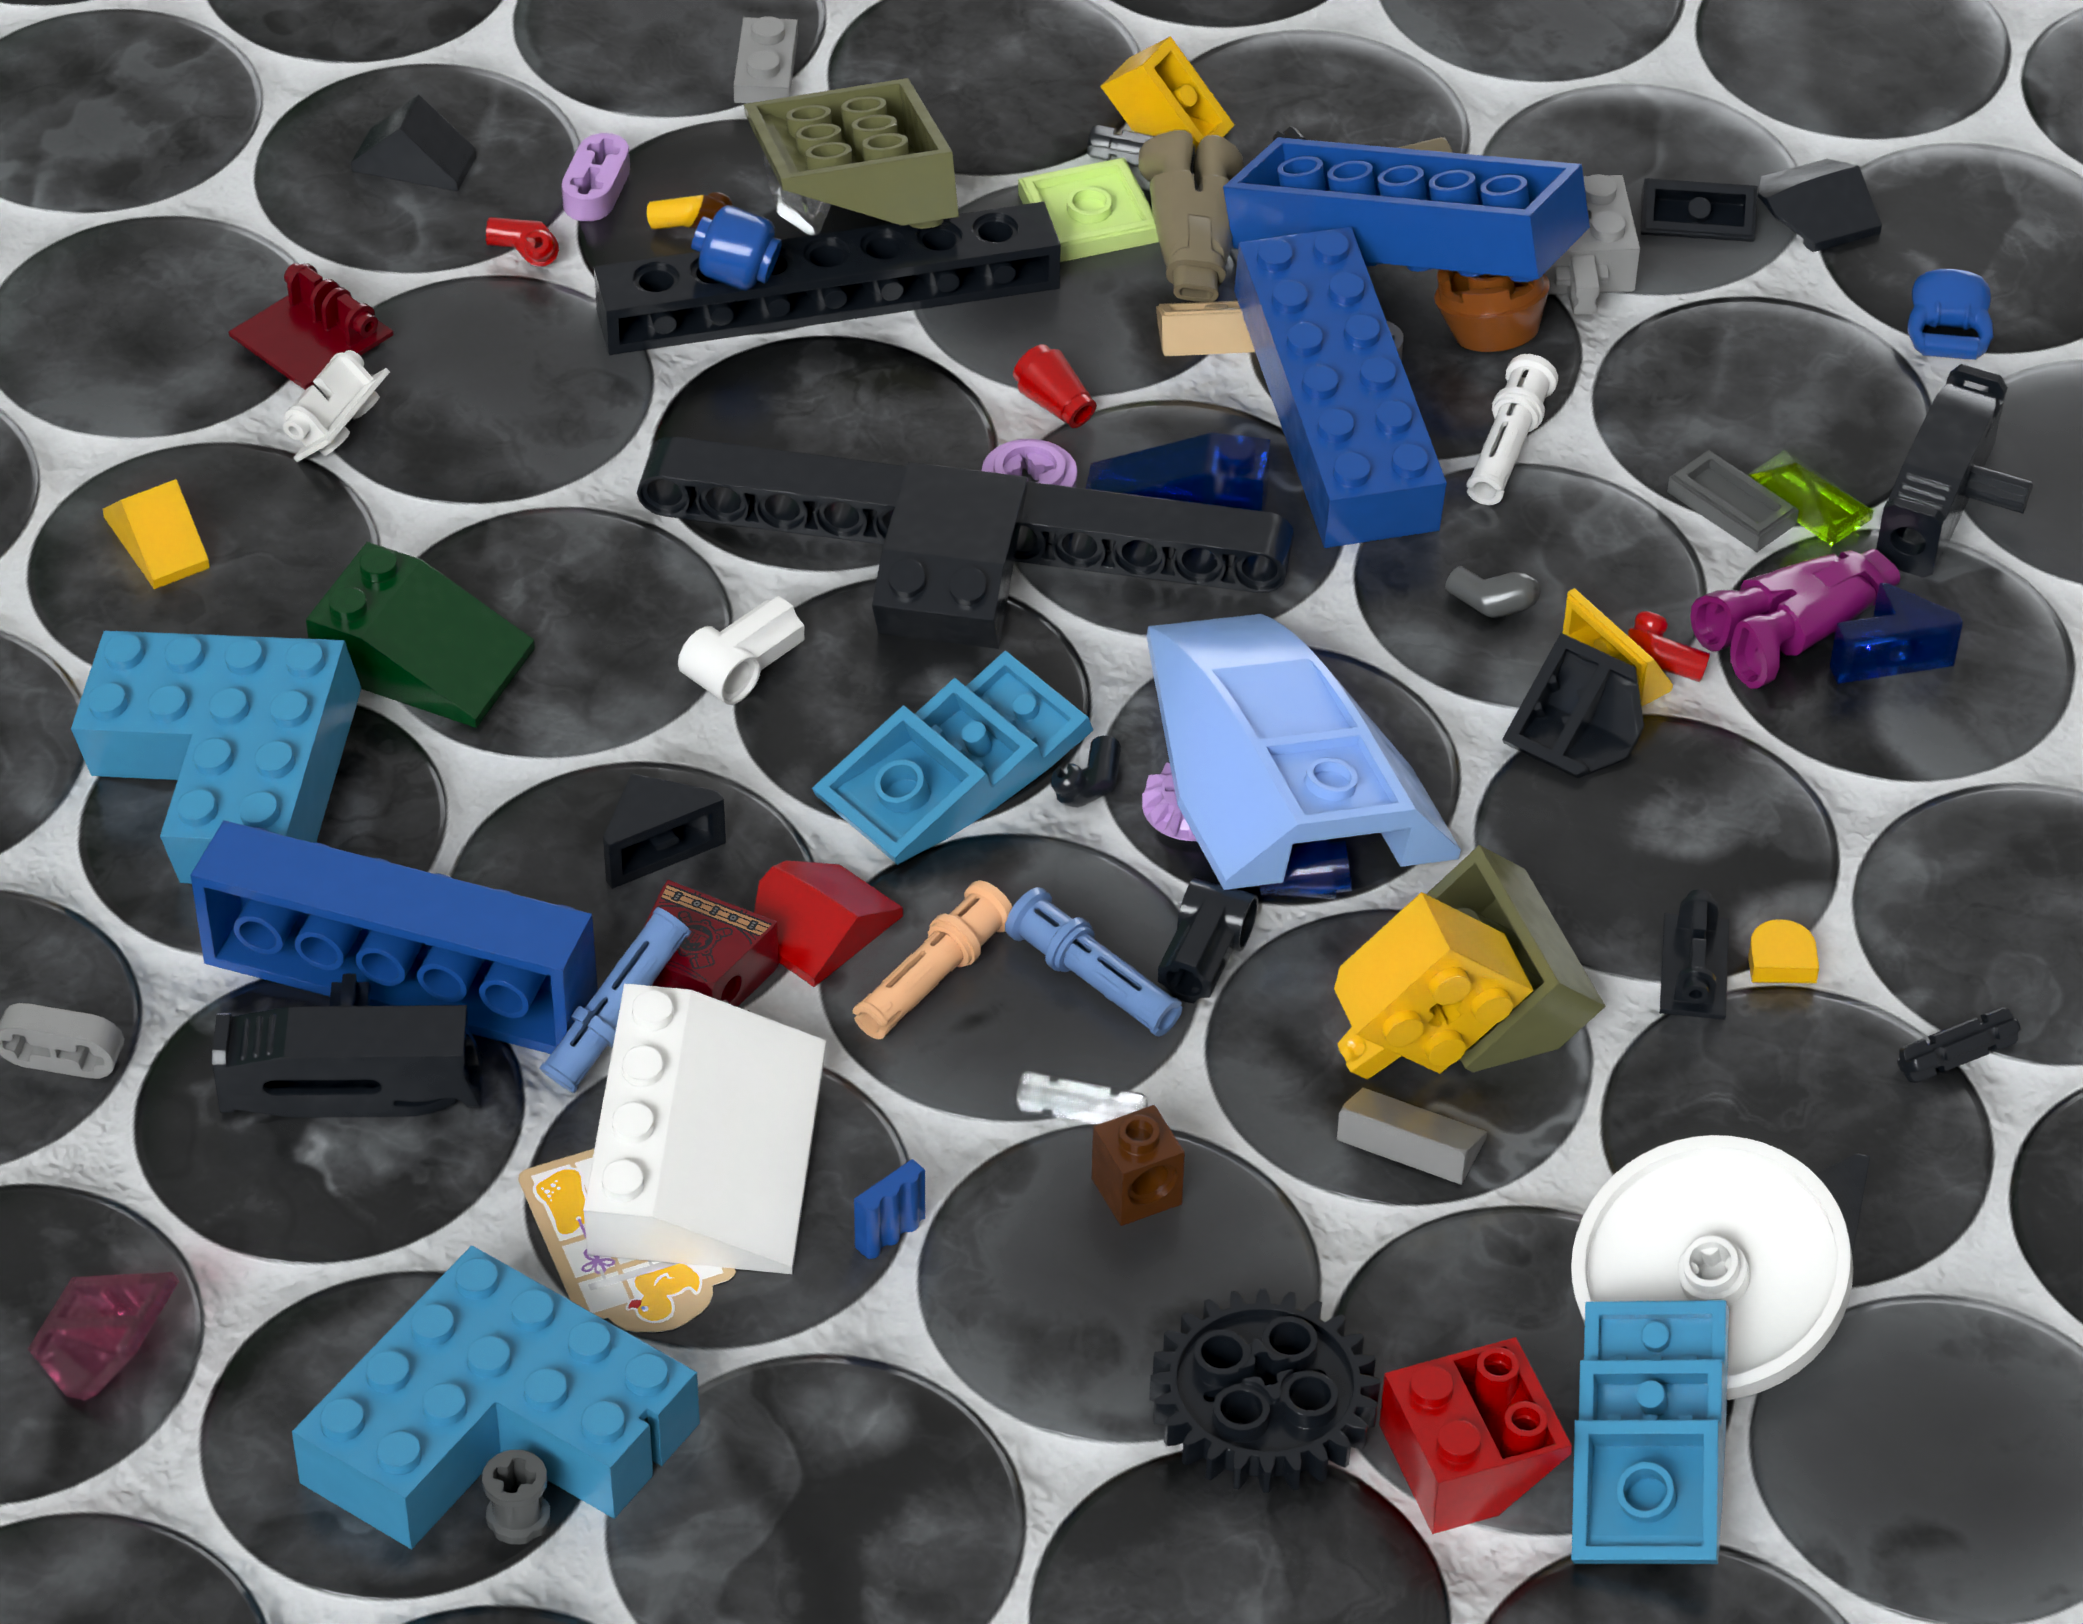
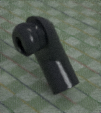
(1094, 781)

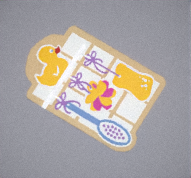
(626, 1291)

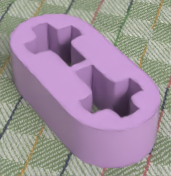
(587, 173)

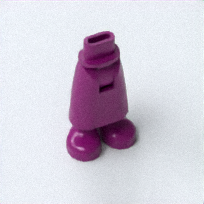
(1788, 610)

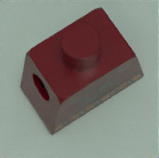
(725, 953)

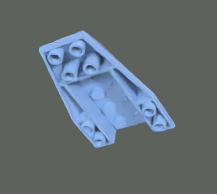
(1278, 752)

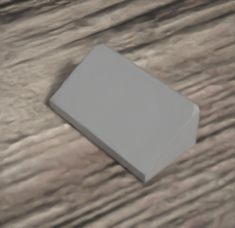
(1410, 1135)

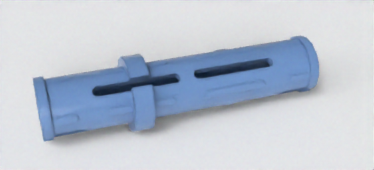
(597, 1022)

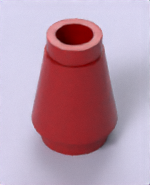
(1052, 384)

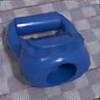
(1951, 300)

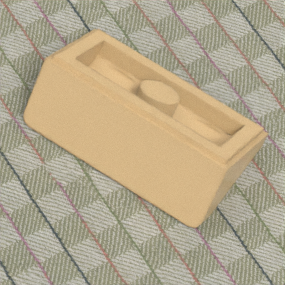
(1202, 328)

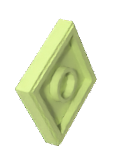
(1093, 208)

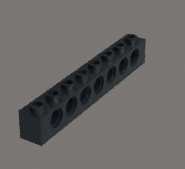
(832, 279)

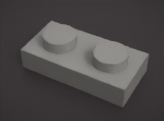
(765, 59)

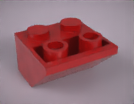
(1471, 1432)

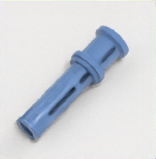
(1072, 946)

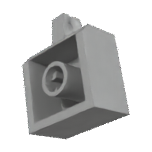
(1605, 254)

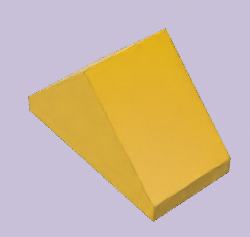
(159, 534)

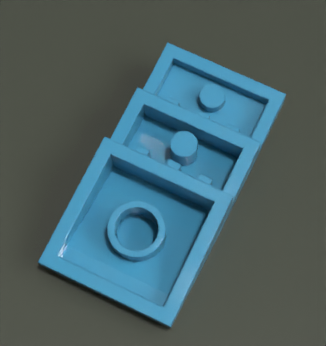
(952, 758)
(1651, 1433)

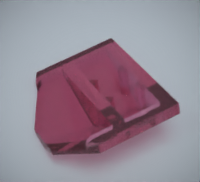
(99, 1328)

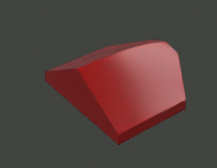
(822, 915)

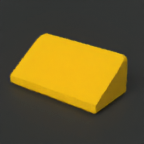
(1594, 629)

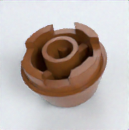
(1491, 310)

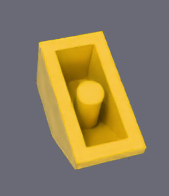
(1164, 93)

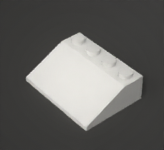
(702, 1134)

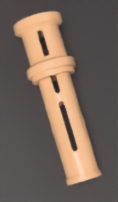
(951, 943)

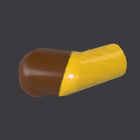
(685, 210)

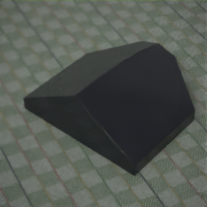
(1822, 203)
(1579, 710)

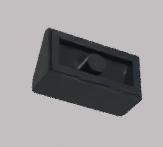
(1698, 210)

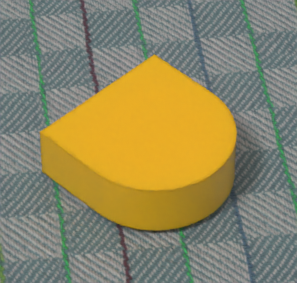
(1783, 953)

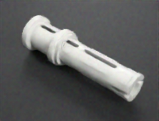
(1516, 412)

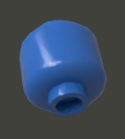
(736, 247)

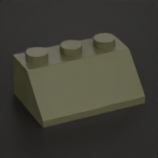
(1563, 994)

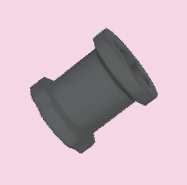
(515, 1490)

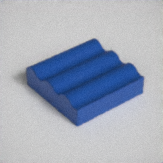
(889, 1209)

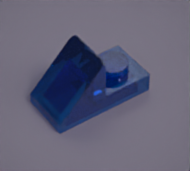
(1900, 638)

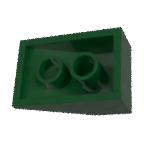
(420, 635)

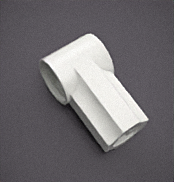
(732, 659)

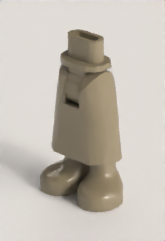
(1190, 222)

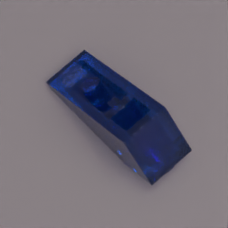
(1197, 470)

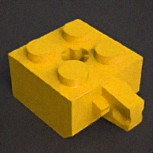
(1426, 988)

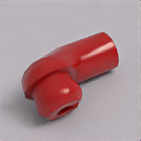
(528, 237)
(1667, 653)

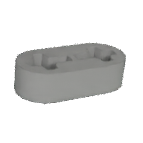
(59, 1040)

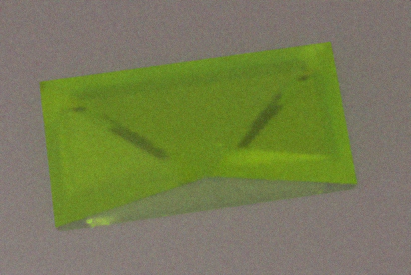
(1821, 504)

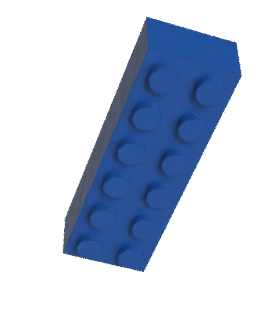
(1414, 205)
(1339, 387)
(417, 936)

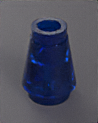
(1314, 871)

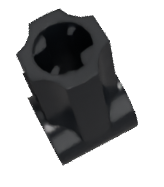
(1208, 930)

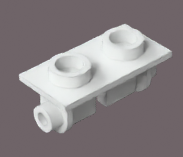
(349, 394)

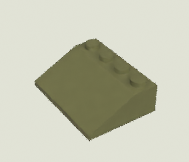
(861, 151)

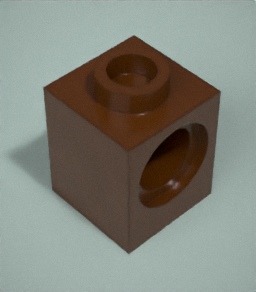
(1137, 1165)

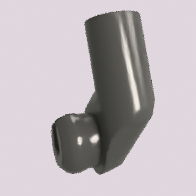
(1495, 595)

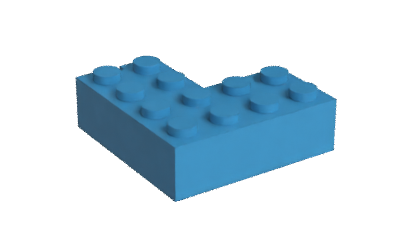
(233, 718)
(487, 1371)

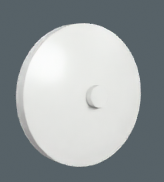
(1729, 1226)

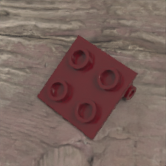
(310, 326)

